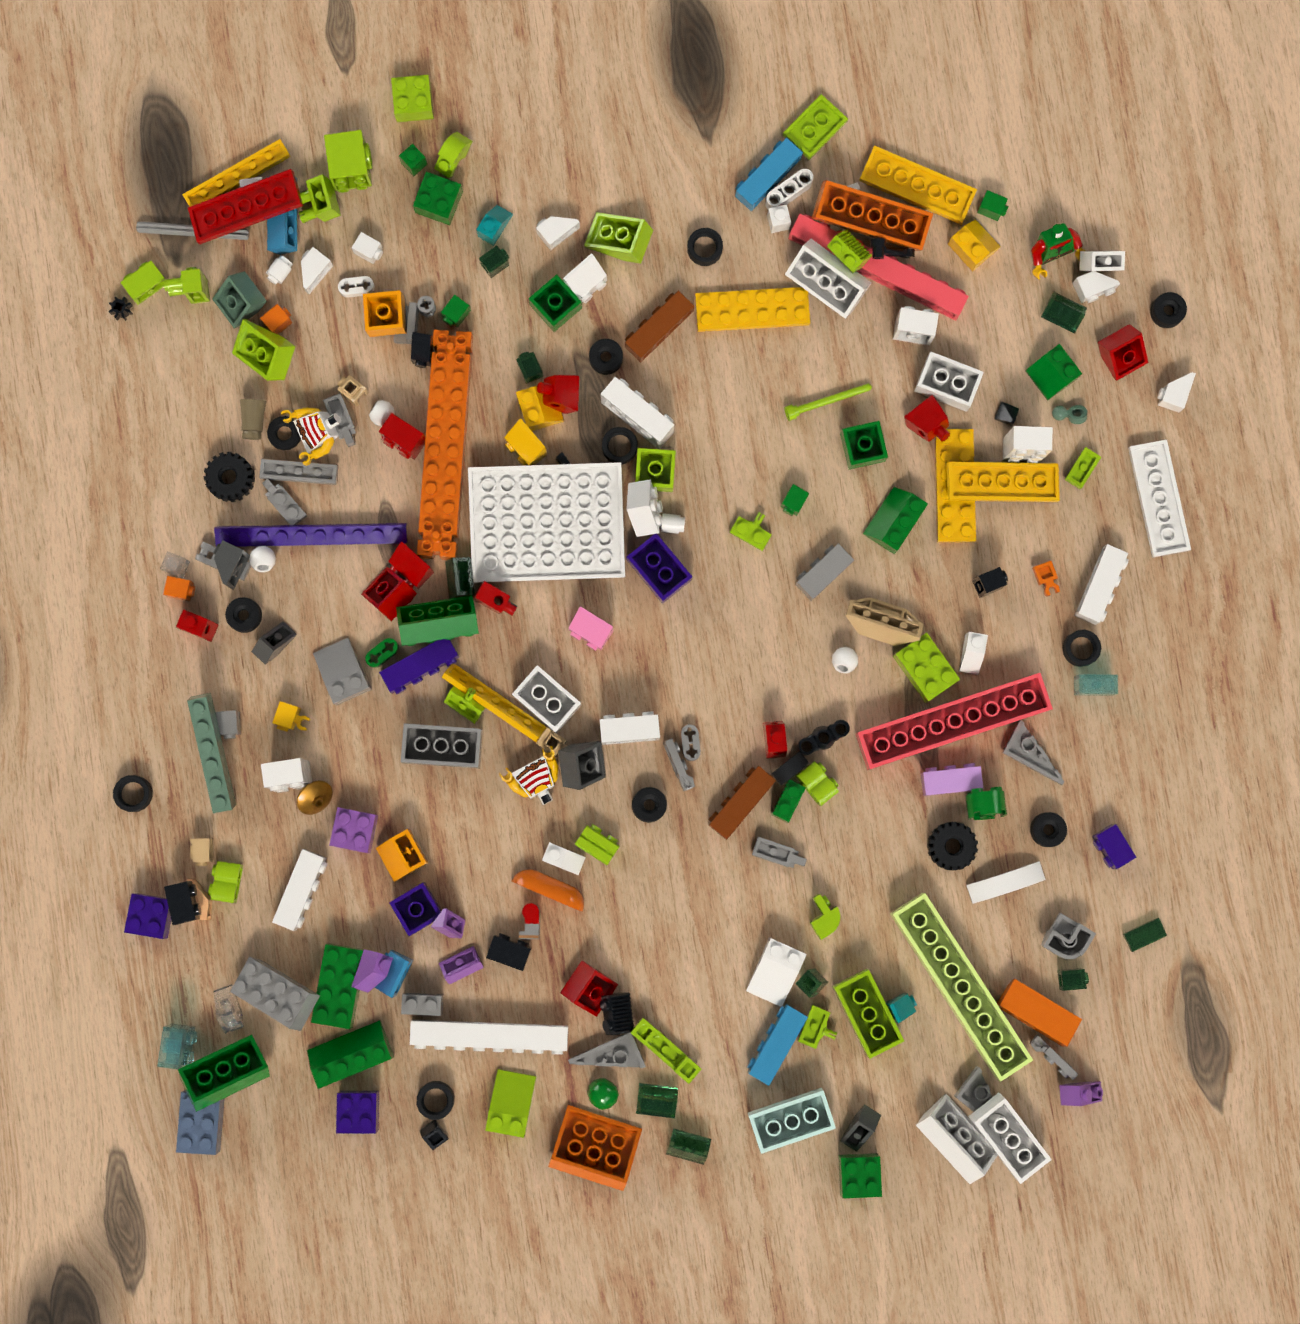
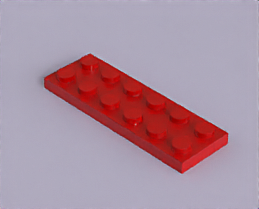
(245, 206)

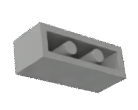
(823, 571)

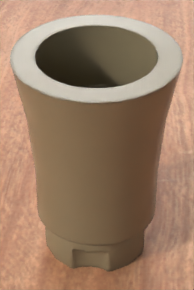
(252, 418)

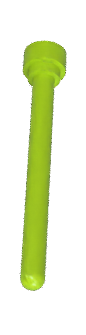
(794, 411)

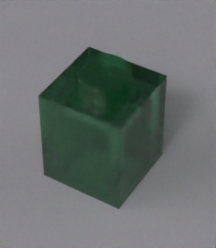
(494, 261)
(529, 367)
(1072, 979)
(811, 982)

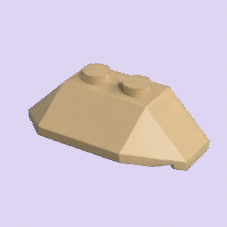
(884, 621)

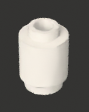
(279, 270)
(672, 523)

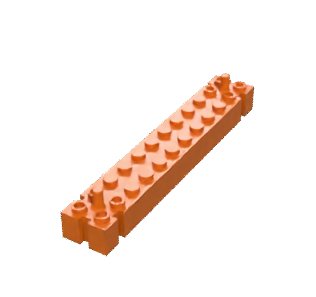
(445, 444)

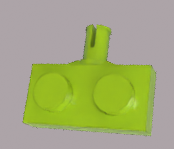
(751, 531)
(464, 704)
(815, 1027)

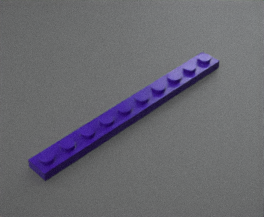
(312, 534)

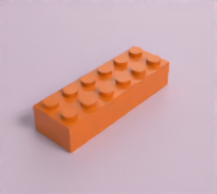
(872, 215)

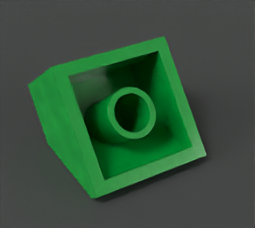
(1053, 372)

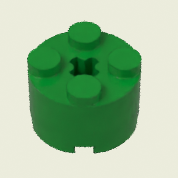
(986, 804)

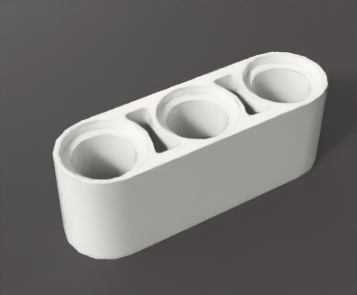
(793, 182)

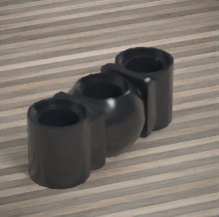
(832, 737)

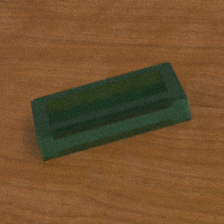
(1144, 934)

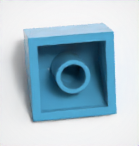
(396, 975)

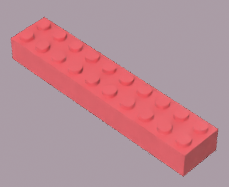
(953, 721)

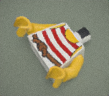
(316, 431)
(535, 778)

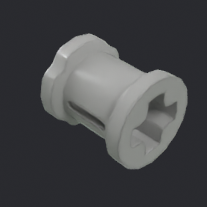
(425, 312)

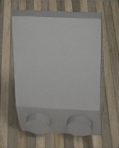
(341, 671)

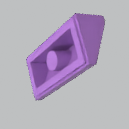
(449, 924)
(461, 965)

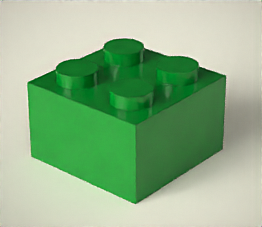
(438, 198)
(555, 303)
(864, 445)
(860, 1175)

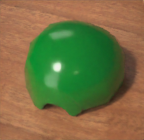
(602, 1093)

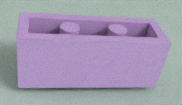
(951, 779)

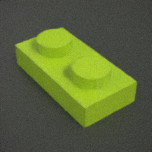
(1082, 468)

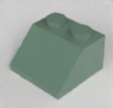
(239, 298)

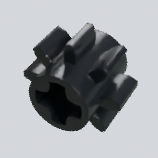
(116, 304)

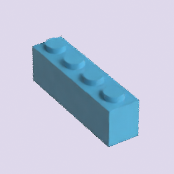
(768, 174)
(282, 232)
(777, 1045)

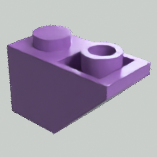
(1081, 1093)

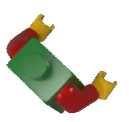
(1054, 244)

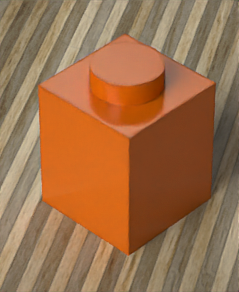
(276, 319)
(179, 588)

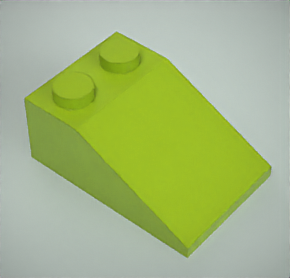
(619, 237)
(263, 351)
(510, 1103)

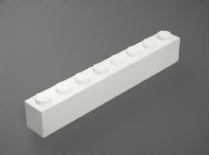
(488, 1035)

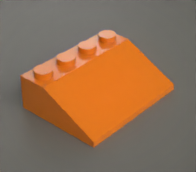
(595, 1148)

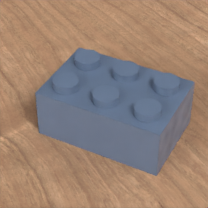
(200, 1130)

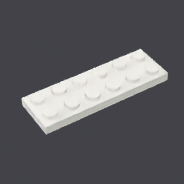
(1159, 498)

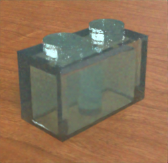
(1095, 685)

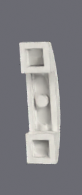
(1006, 882)

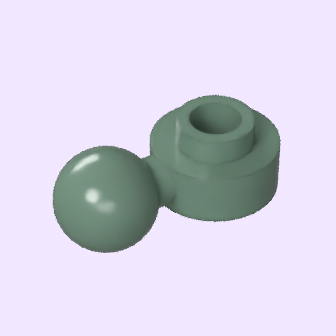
(1076, 414)

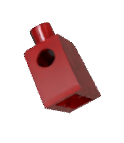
(560, 392)
(928, 420)
(486, 594)
(197, 625)
(775, 739)

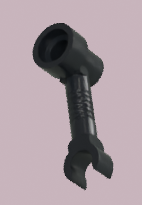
(879, 250)

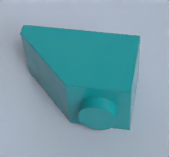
(493, 224)
(901, 1007)

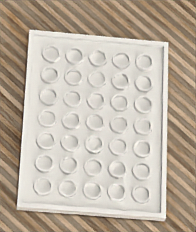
(546, 522)

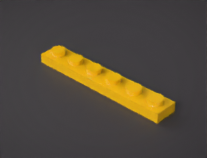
(229, 178)
(495, 702)

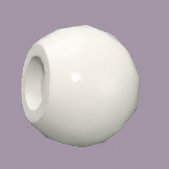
(381, 412)
(262, 558)
(845, 660)

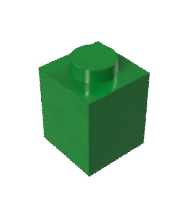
(413, 160)
(993, 206)
(455, 311)
(794, 500)

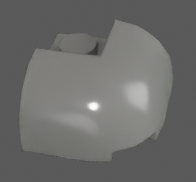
(1067, 938)

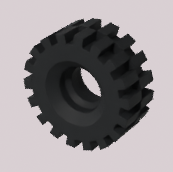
(243, 479)
(938, 850)

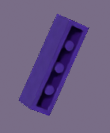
(418, 665)

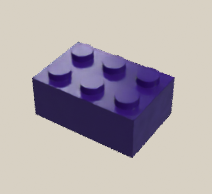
(659, 568)

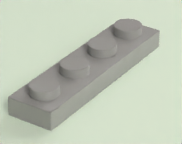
(298, 472)

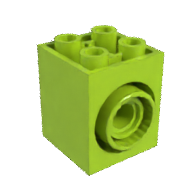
(348, 160)

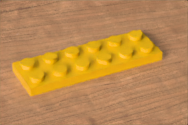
(918, 185)
(752, 309)
(1003, 482)
(954, 518)

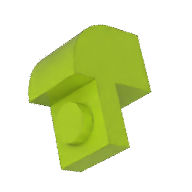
(451, 152)
(828, 921)

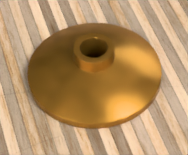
(314, 797)

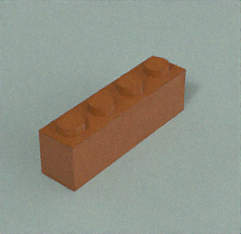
(659, 326)
(742, 802)

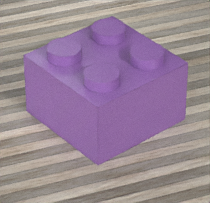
(353, 830)

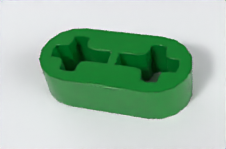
(385, 656)

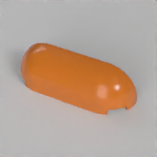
(550, 888)

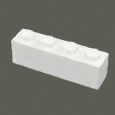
(1101, 584)
(299, 890)

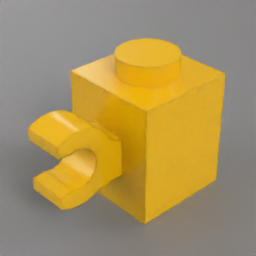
(288, 716)

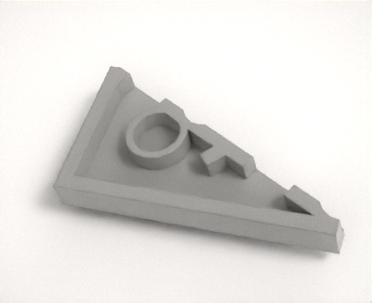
(1025, 750)
(616, 1052)
(974, 1090)

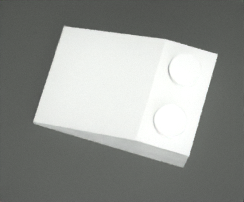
(776, 972)

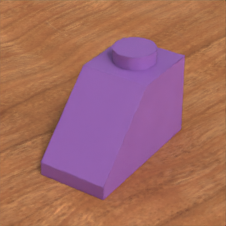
(371, 970)

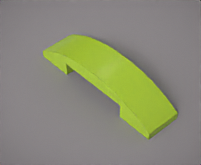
(666, 1050)

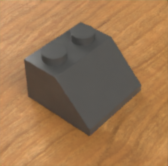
(230, 563)
(581, 764)

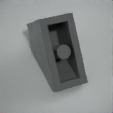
(273, 642)
(861, 1128)

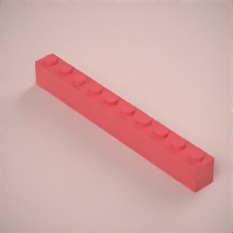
(889, 271)

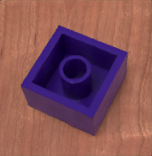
(416, 909)
(148, 916)
(357, 1112)

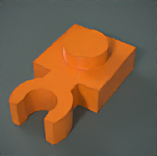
(1045, 575)

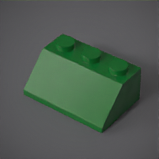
(895, 519)

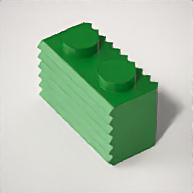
(788, 801)

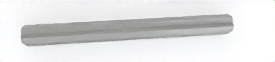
(182, 230)

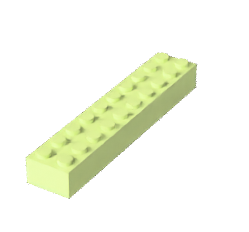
(961, 987)

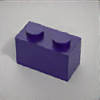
(1113, 846)

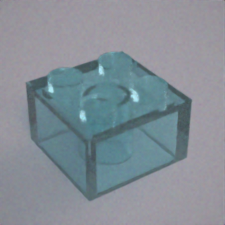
(177, 1046)

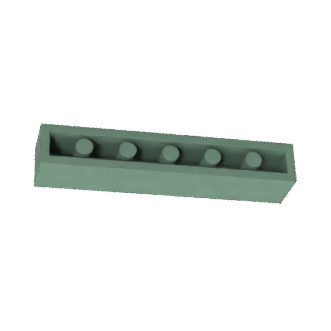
(211, 752)

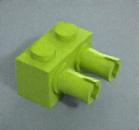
(323, 200)
(191, 284)

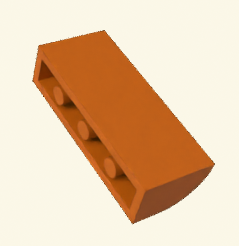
(1039, 1012)

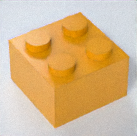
(384, 313)

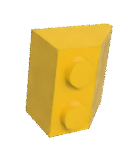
(973, 244)
(535, 412)
(525, 444)

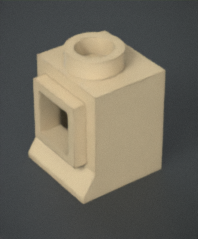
(356, 394)
(545, 737)
(201, 851)

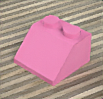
(590, 628)

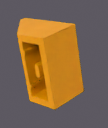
(401, 855)

